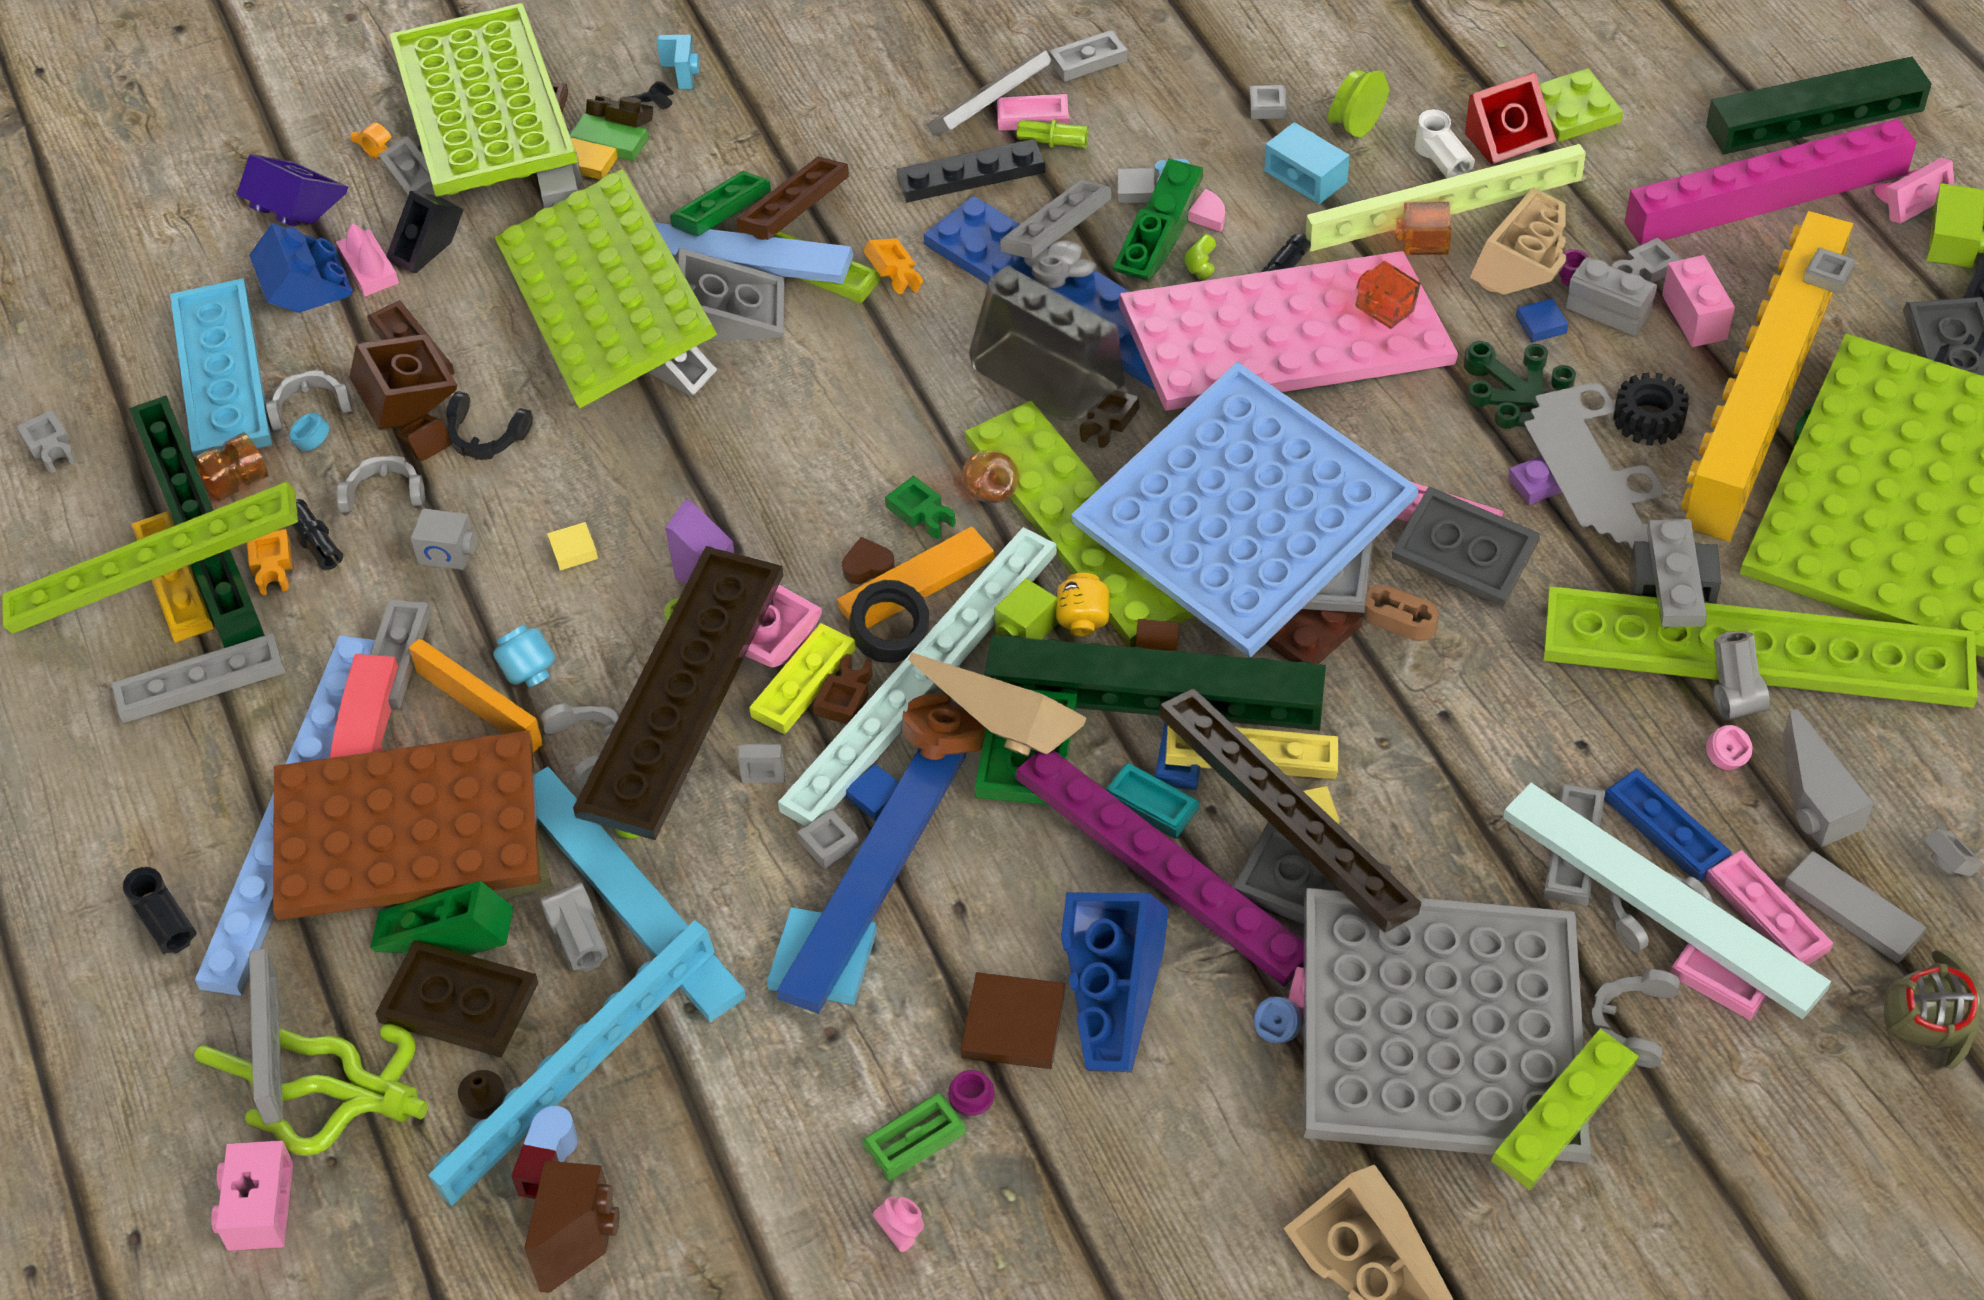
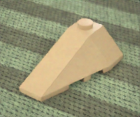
(1525, 246)
(1012, 712)
(1367, 1242)

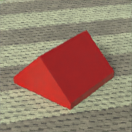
(1509, 119)

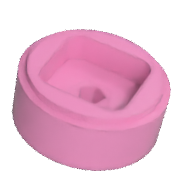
(1729, 747)

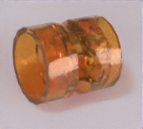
(231, 466)

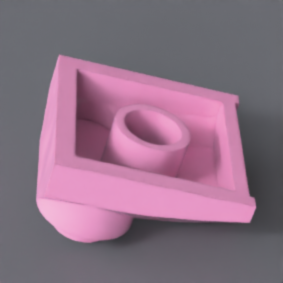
(783, 628)

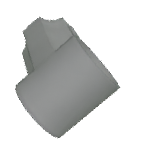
(1740, 686)
(573, 918)

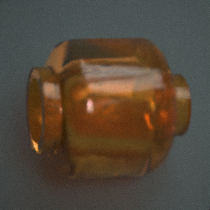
(990, 476)

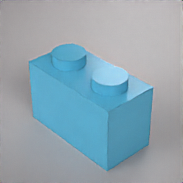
(1306, 163)

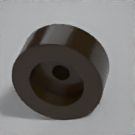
(481, 1093)

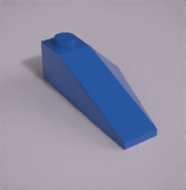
(1114, 964)

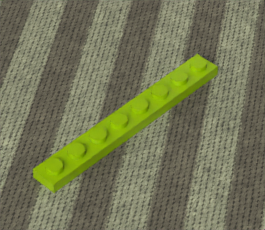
(149, 557)

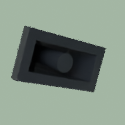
(423, 230)

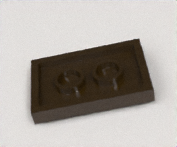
(457, 998)

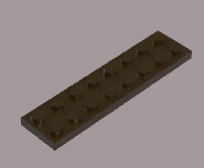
(678, 693)

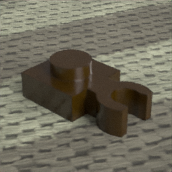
(625, 111)
(1109, 415)

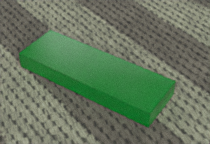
(720, 203)

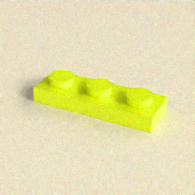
(801, 679)

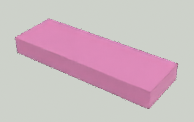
(1768, 908)

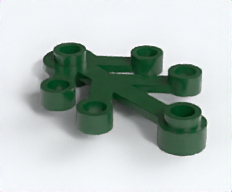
(1481, 361)

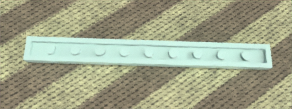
(881, 717)

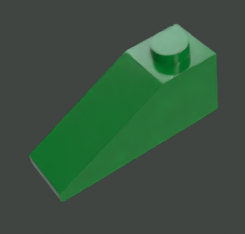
(458, 919)

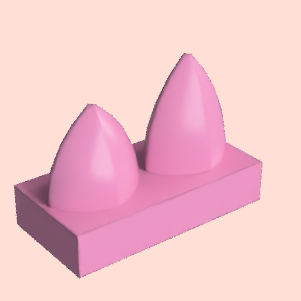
(1916, 190)
(366, 260)

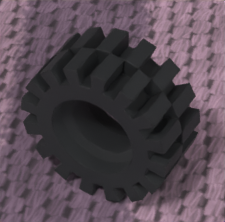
(1648, 424)

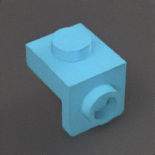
(679, 52)

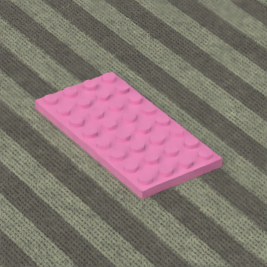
(1281, 324)

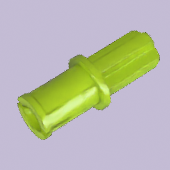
(1053, 133)

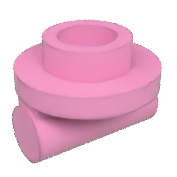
(900, 1221)

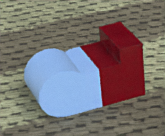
(548, 1139)

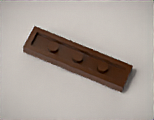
(792, 198)

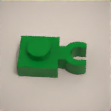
(918, 503)

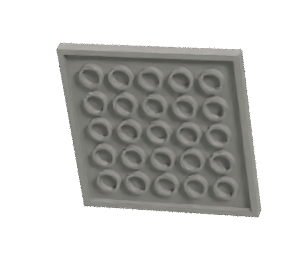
(1437, 1024)

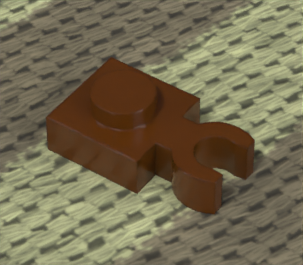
(844, 695)

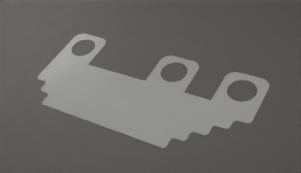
(1580, 468)

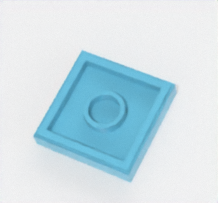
(795, 933)

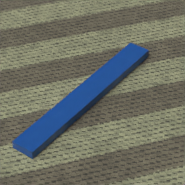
(867, 882)

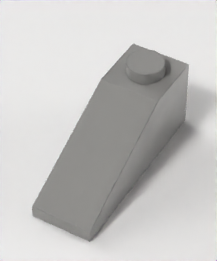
(1823, 791)

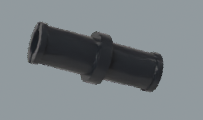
(314, 536)

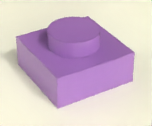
(1533, 480)

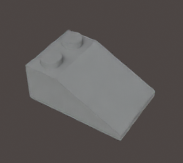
(735, 298)

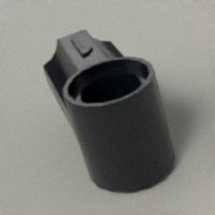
(158, 910)

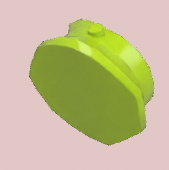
(1359, 101)

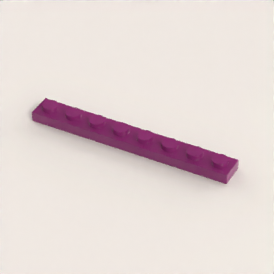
(1164, 864)

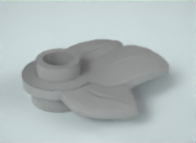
(1058, 263)

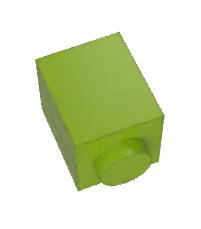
(1026, 612)

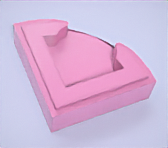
(1208, 211)

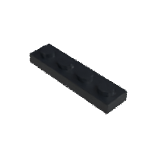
(970, 170)

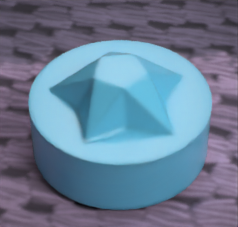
(309, 431)

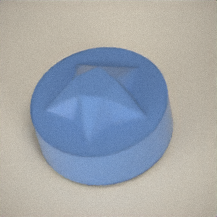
(1278, 1020)

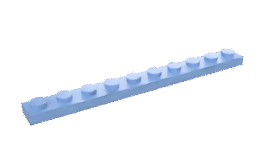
(251, 900)

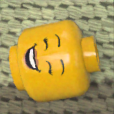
(1082, 604)

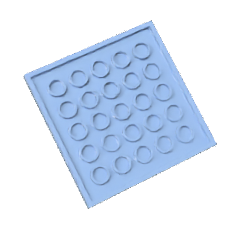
(1244, 508)

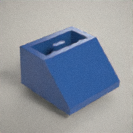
(298, 269)

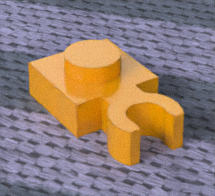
(893, 260)
(269, 558)

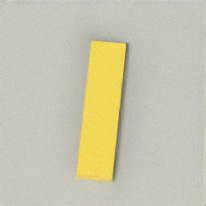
(1290, 751)

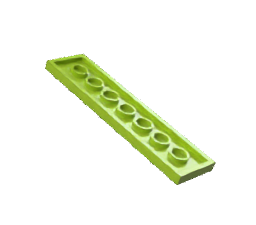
(1052, 488)

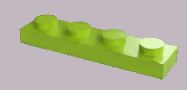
(1564, 1109)

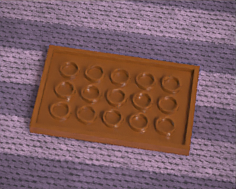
(404, 824)

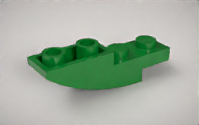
(1161, 221)

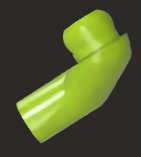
(1197, 257)

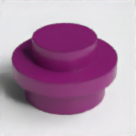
(971, 1093)

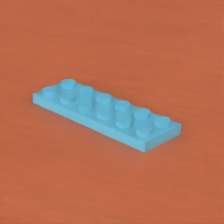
(219, 366)

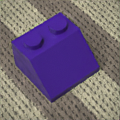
(288, 189)

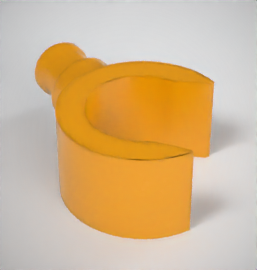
(372, 139)

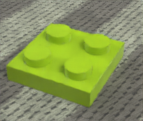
(1579, 104)

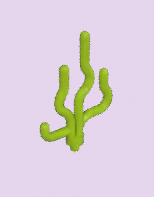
(368, 1094)

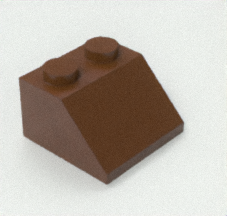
(400, 379)
(569, 1222)

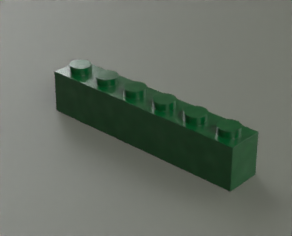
(1818, 105)

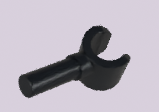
(658, 93)

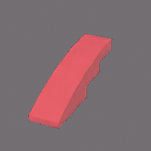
(364, 706)

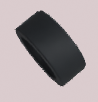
(897, 593)

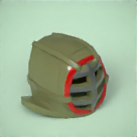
(1930, 1006)

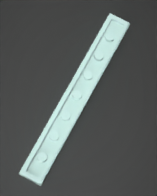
(1668, 901)

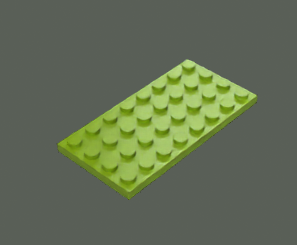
(481, 100)
(603, 288)

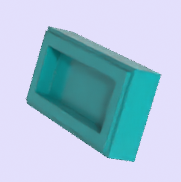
(1153, 799)

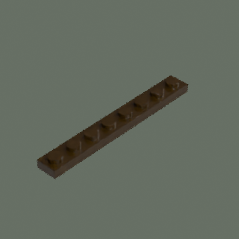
(1290, 811)

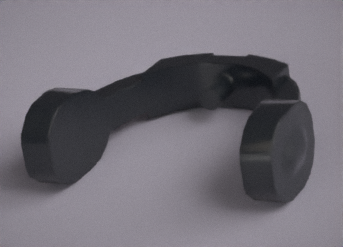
(456, 412)

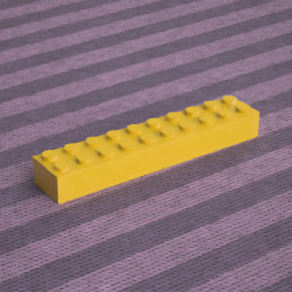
(1763, 383)

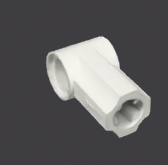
(1440, 144)

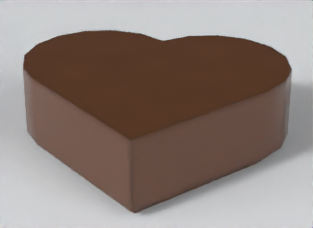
(866, 561)

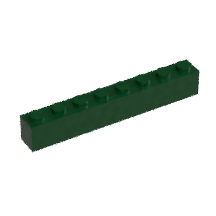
(186, 500)
(1142, 679)

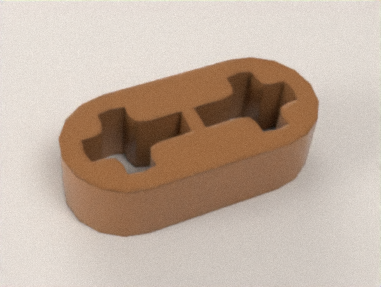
(1401, 612)

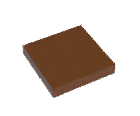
(1013, 1020)

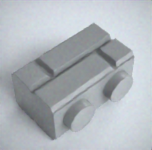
(1611, 296)

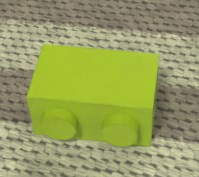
(1956, 226)

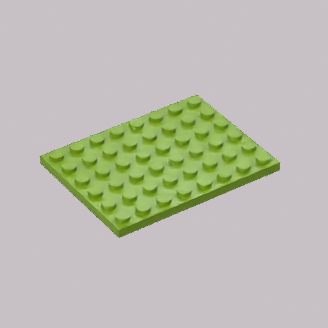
(1884, 494)

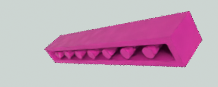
(1769, 182)

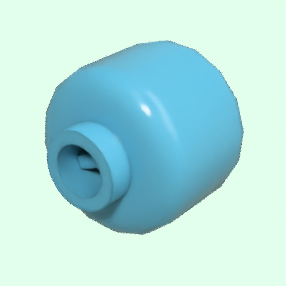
(524, 656)

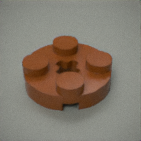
(941, 727)

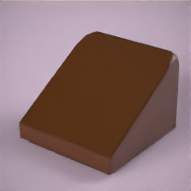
(424, 437)
(1157, 635)

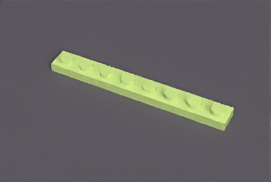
(1461, 191)

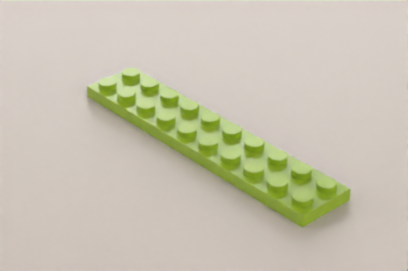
(1790, 647)

